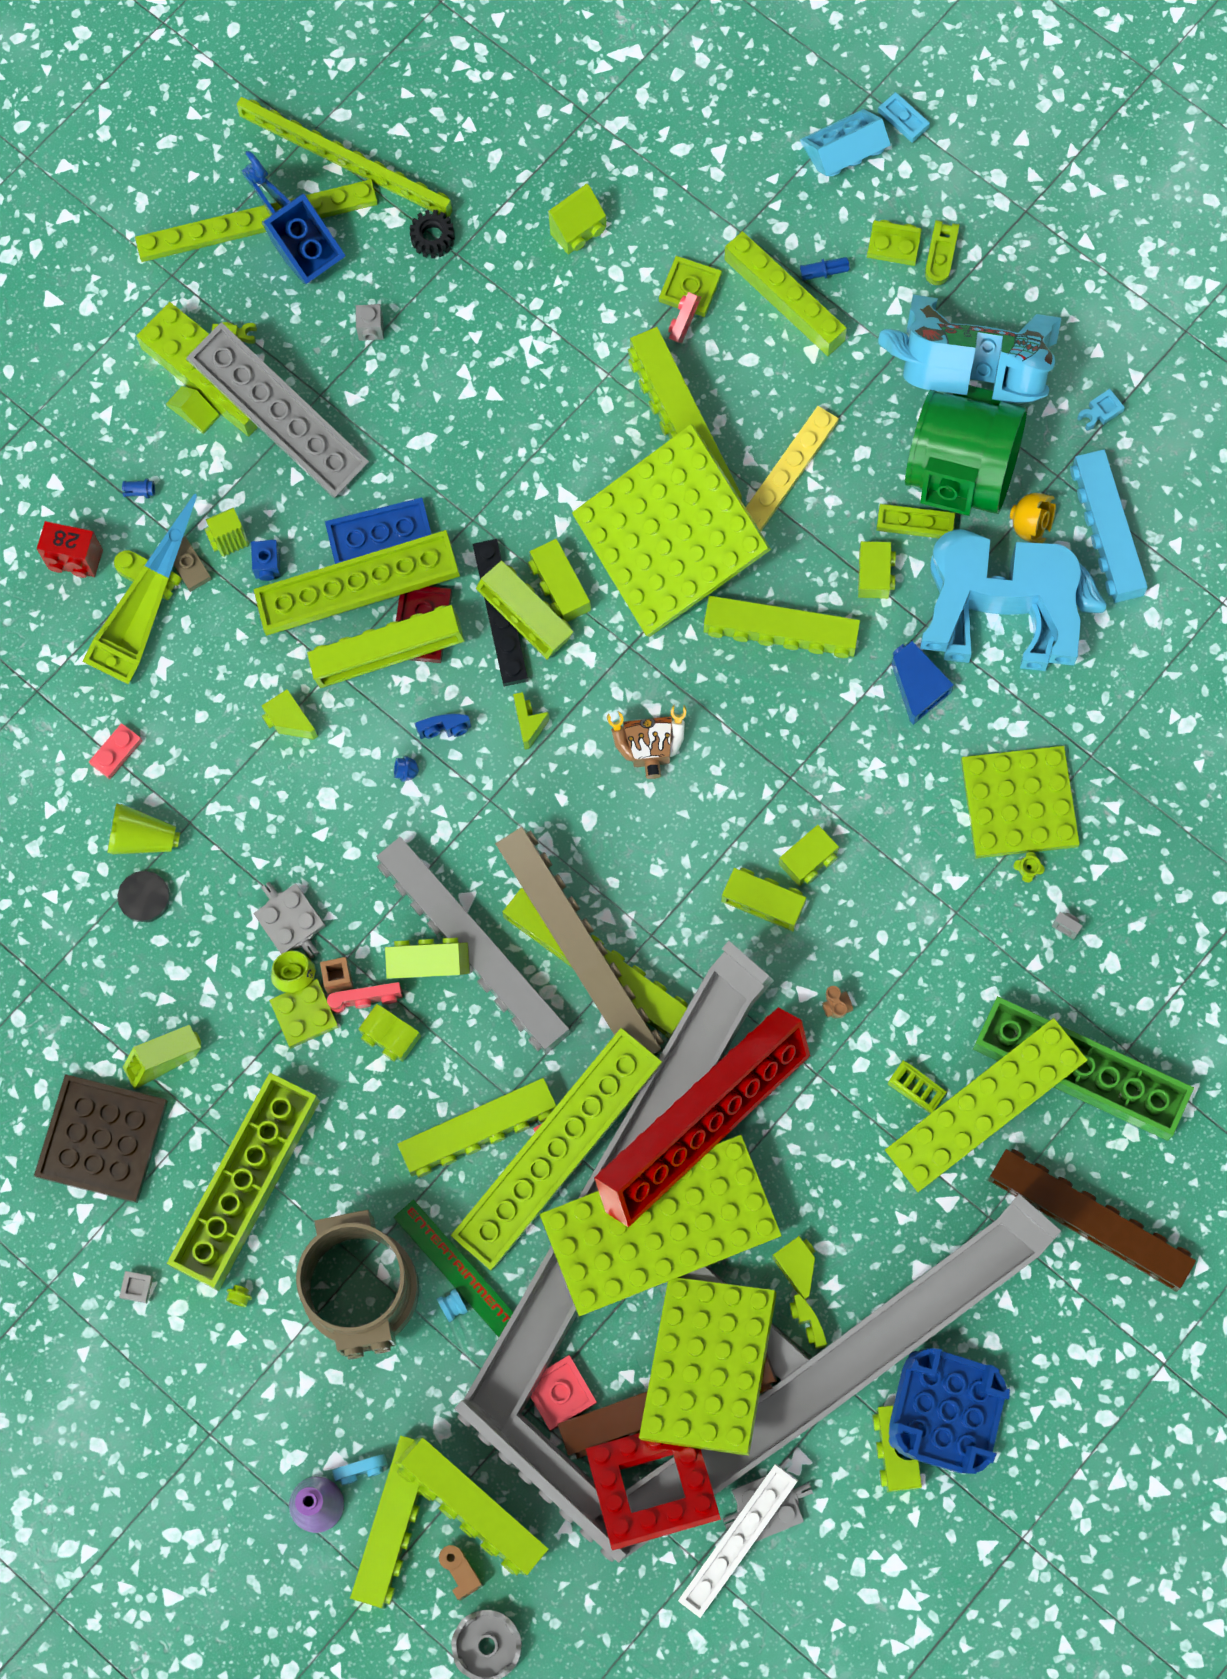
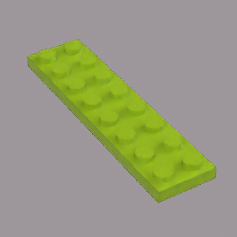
(356, 582)
(985, 1105)

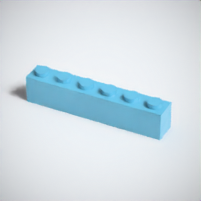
(1109, 526)

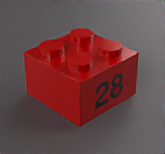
(69, 549)

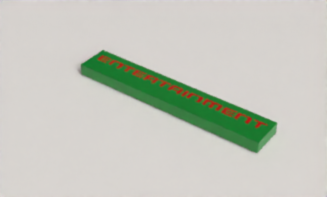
(454, 1266)

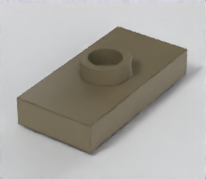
(190, 566)

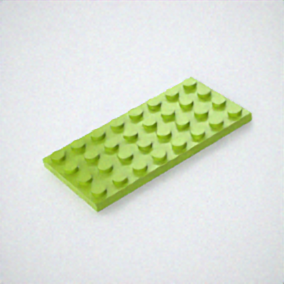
(697, 1222)

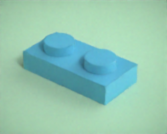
(903, 117)

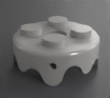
(466, 1645)

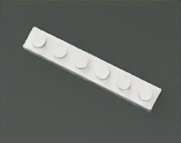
(738, 1540)

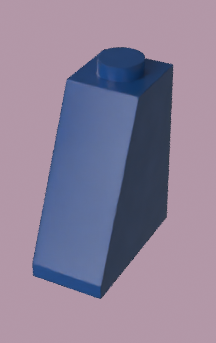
(919, 681)

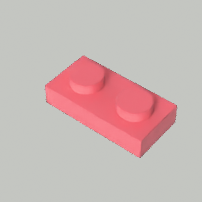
(687, 307)
(115, 751)

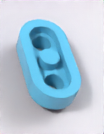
(372, 1466)

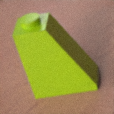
(161, 1055)

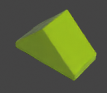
(193, 408)

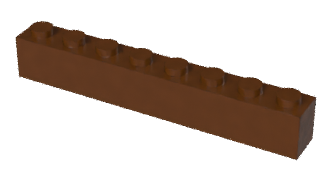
(1092, 1220)
(620, 1420)

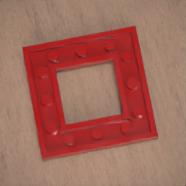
(632, 1528)

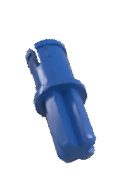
(824, 268)

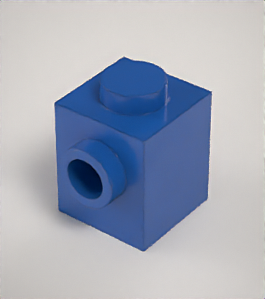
(265, 559)

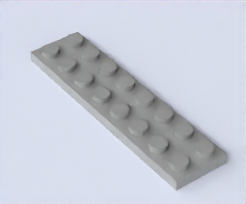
(277, 410)

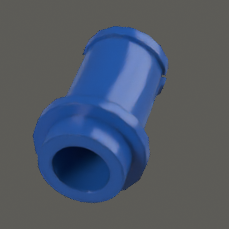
(138, 488)

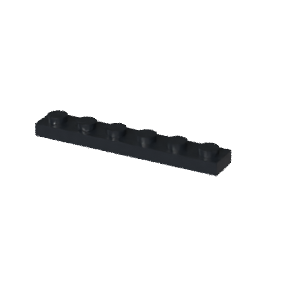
(503, 632)

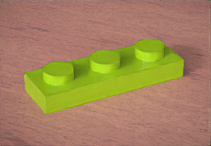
(914, 521)

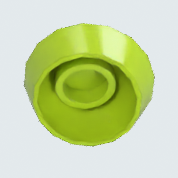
(292, 971)

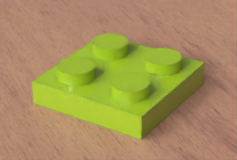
(690, 277)
(303, 1014)

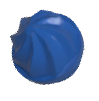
(405, 768)

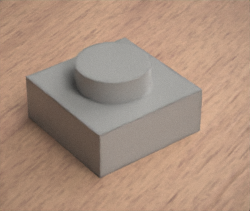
(1067, 924)
(136, 1287)

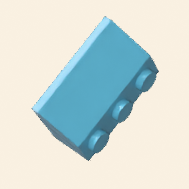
(846, 142)

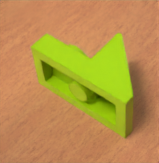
(531, 725)

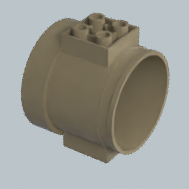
(380, 1333)

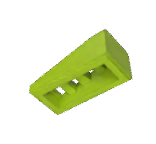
(922, 1079)

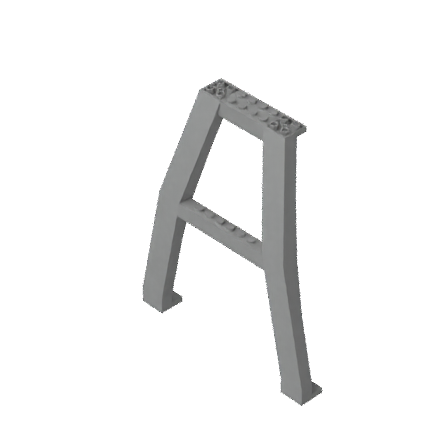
(808, 1386)

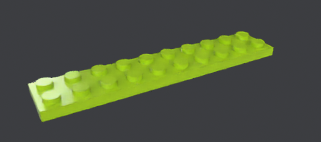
(556, 1149)

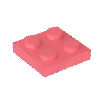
(562, 1393)

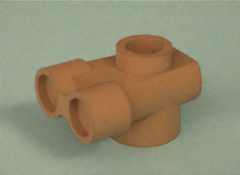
(837, 1003)

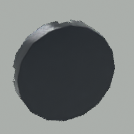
(143, 896)

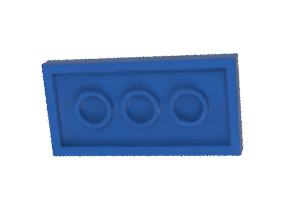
(377, 529)

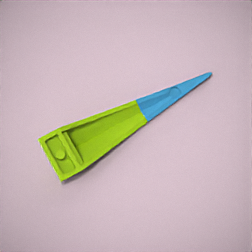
(125, 633)

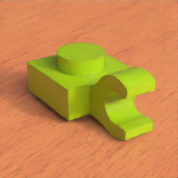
(241, 332)

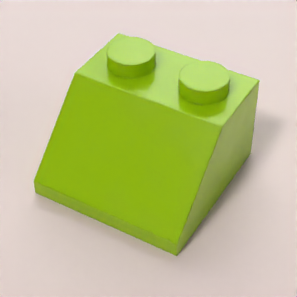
(577, 219)

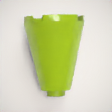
(140, 833)

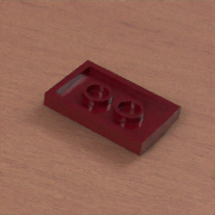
(423, 601)

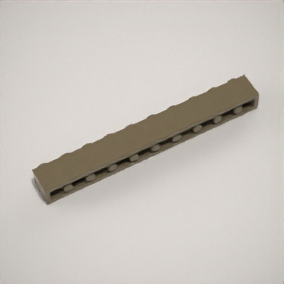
(575, 938)

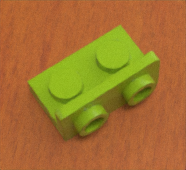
(894, 242)

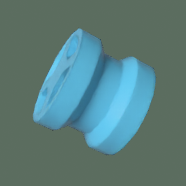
(452, 1305)

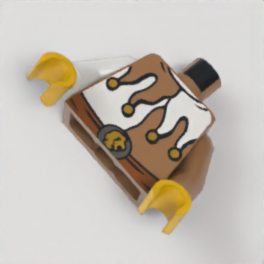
(649, 741)

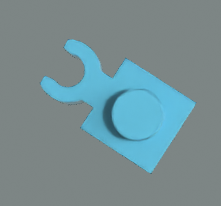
(1103, 408)

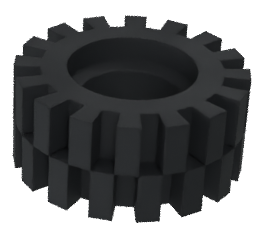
(432, 221)

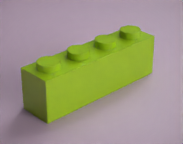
(524, 609)

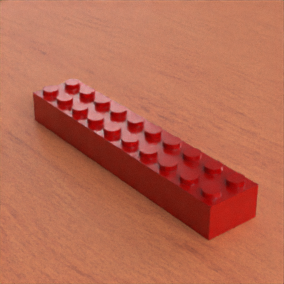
(702, 1117)

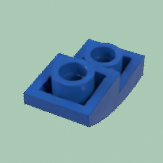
(452, 724)

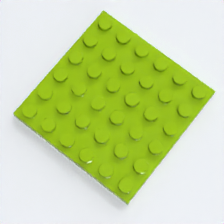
(671, 530)

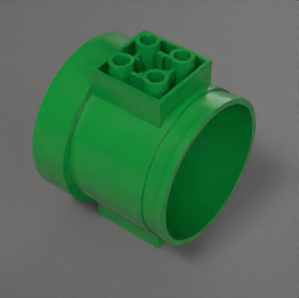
(965, 450)

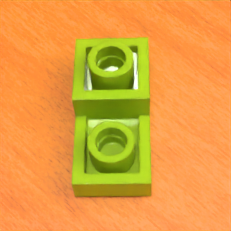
(803, 1312)

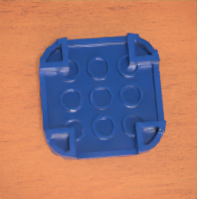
(947, 1411)

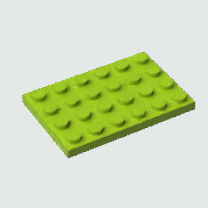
(708, 1366)

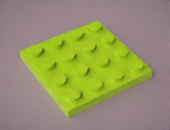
(1019, 802)

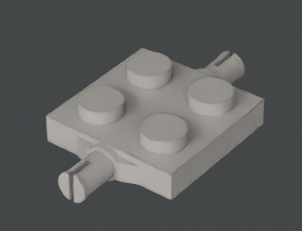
(289, 919)
(784, 1518)

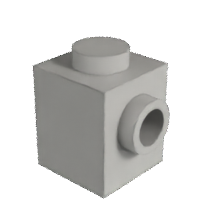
(369, 322)

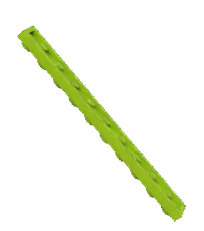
(338, 154)
(248, 222)

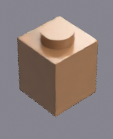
(336, 975)

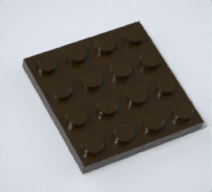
(101, 1138)

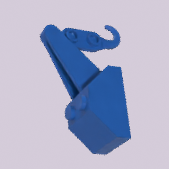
(294, 228)

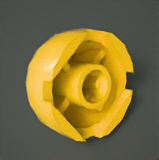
(1033, 516)

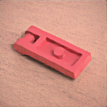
(364, 997)

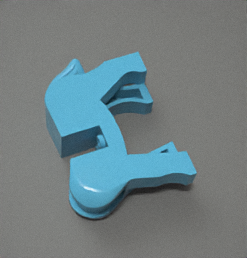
(1041, 582)

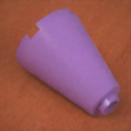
(326, 1508)

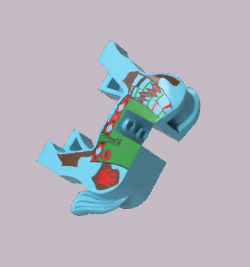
(948, 354)

